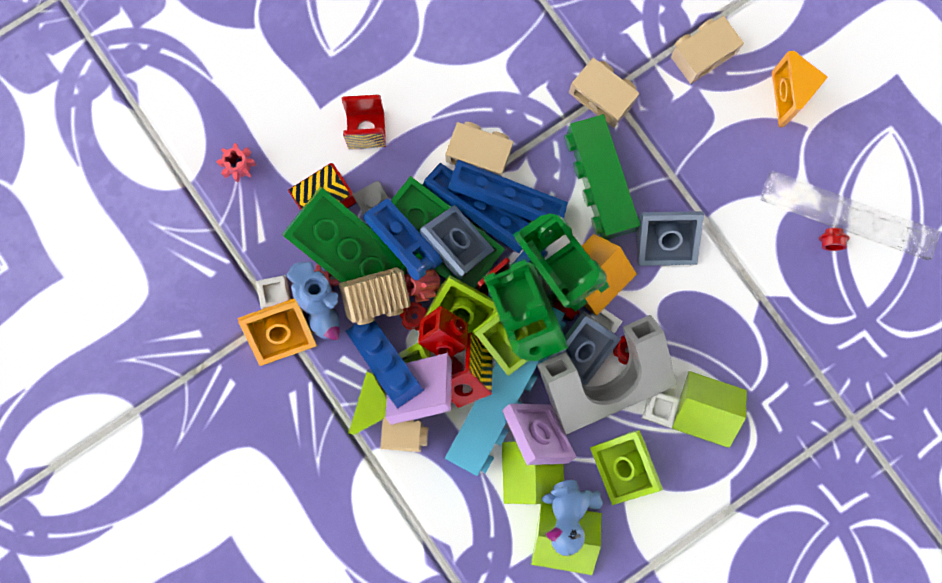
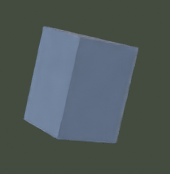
(669, 238)
(456, 241)
(588, 346)

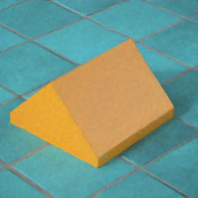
(794, 85)
(616, 267)
(277, 331)

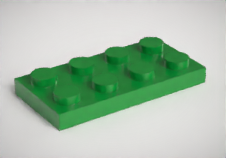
(423, 206)
(339, 239)

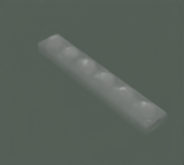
(850, 215)

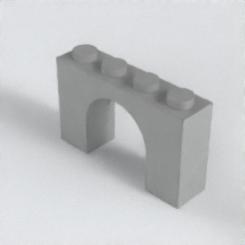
(645, 375)

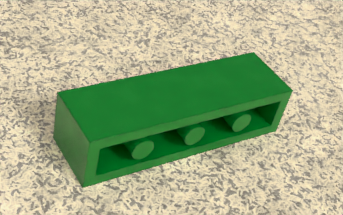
(602, 178)

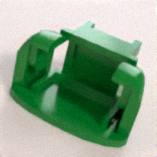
(568, 271)
(520, 302)

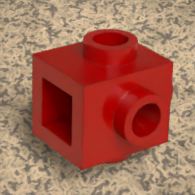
(443, 332)

